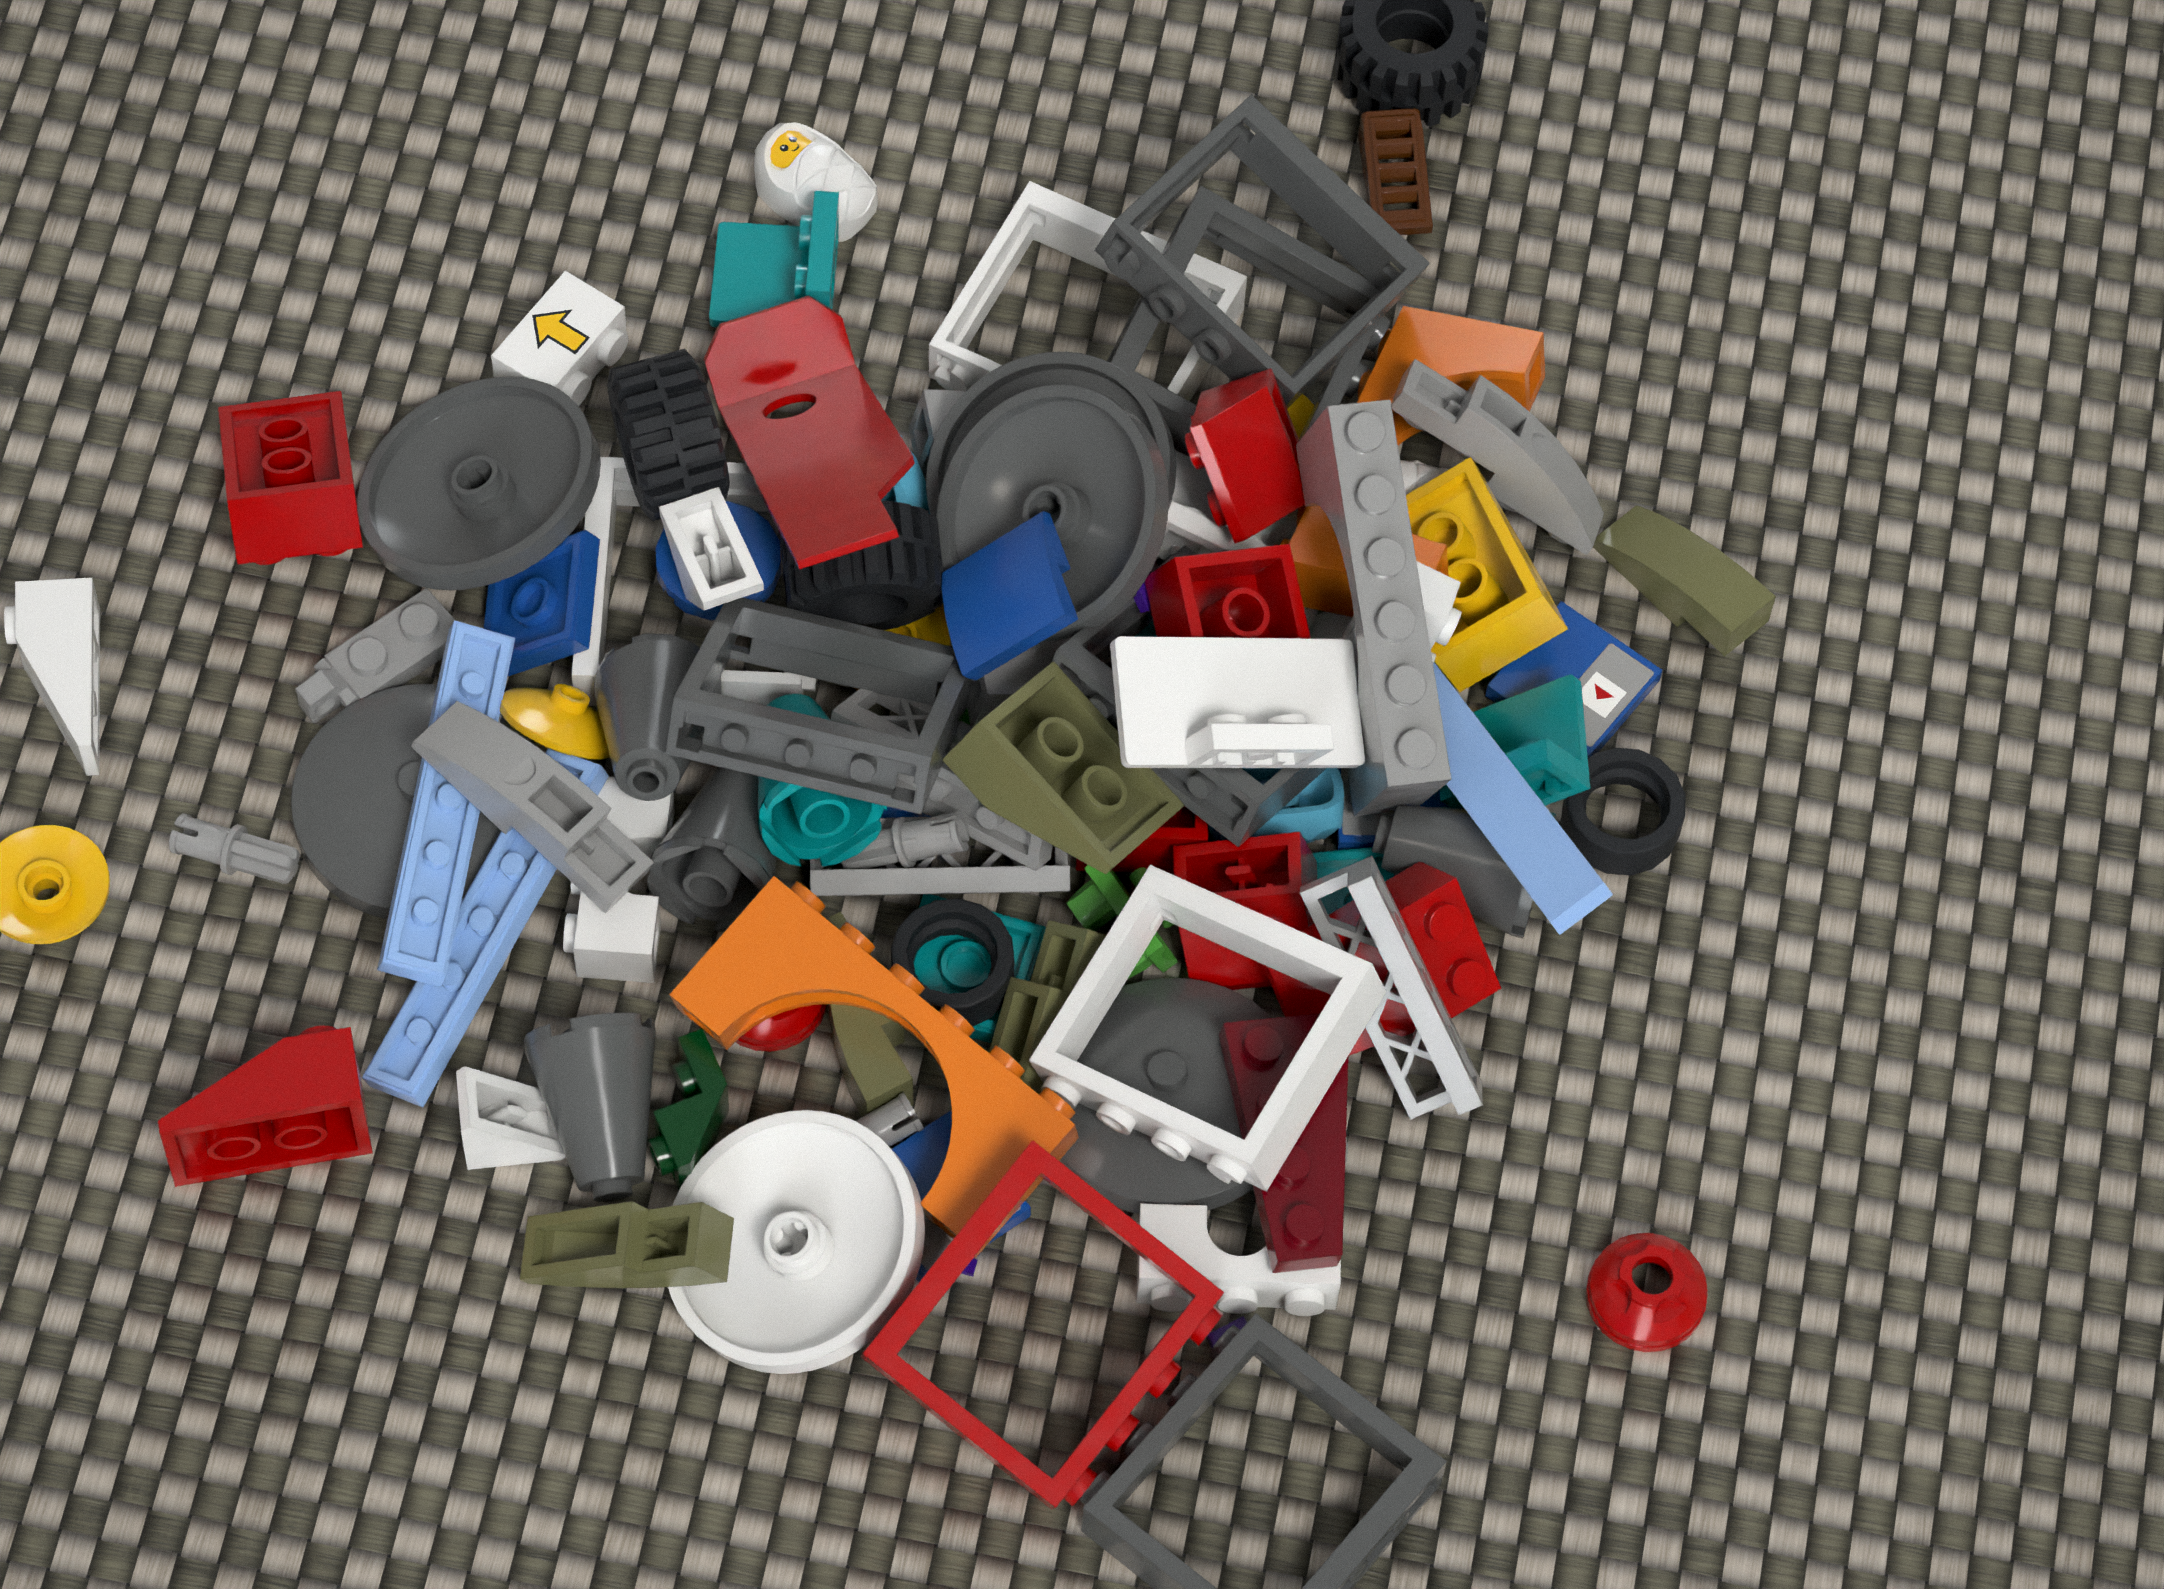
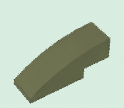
(1686, 577)
(1034, 1004)
(867, 1052)
(628, 1246)

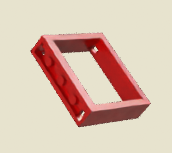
(1151, 1376)

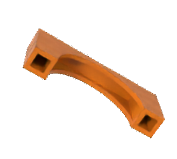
(1458, 351)
(792, 957)

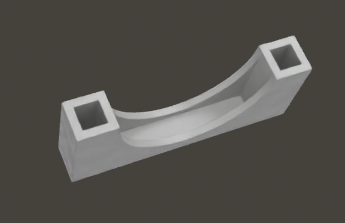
(1357, 479)

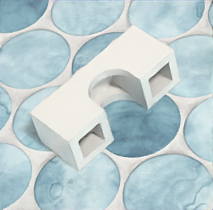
(627, 937)
(1243, 1279)

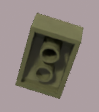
(1059, 773)

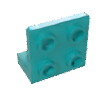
(775, 263)
(1542, 738)

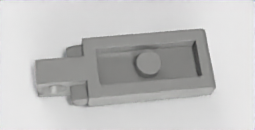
(378, 656)

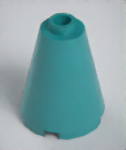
(812, 822)

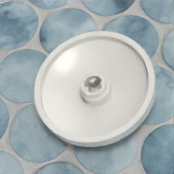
(817, 1246)

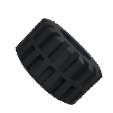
(1401, 80)
(667, 430)
(878, 584)

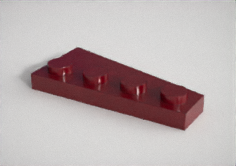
(1306, 1199)

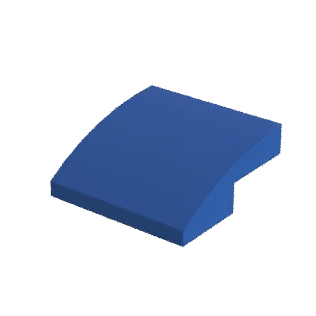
(1007, 597)

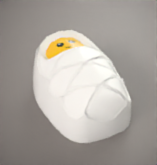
(800, 160)

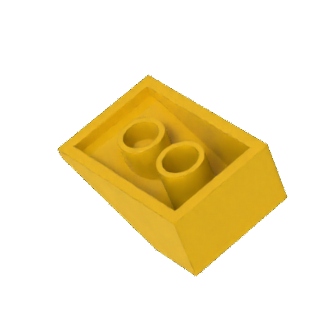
(1500, 589)

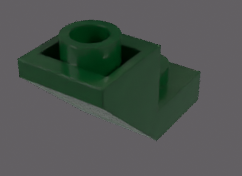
(692, 1125)

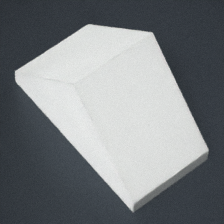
(709, 550)
(503, 1122)

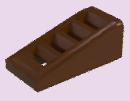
(1392, 136)

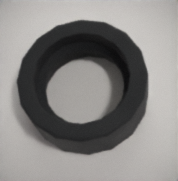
(1642, 772)
(970, 921)

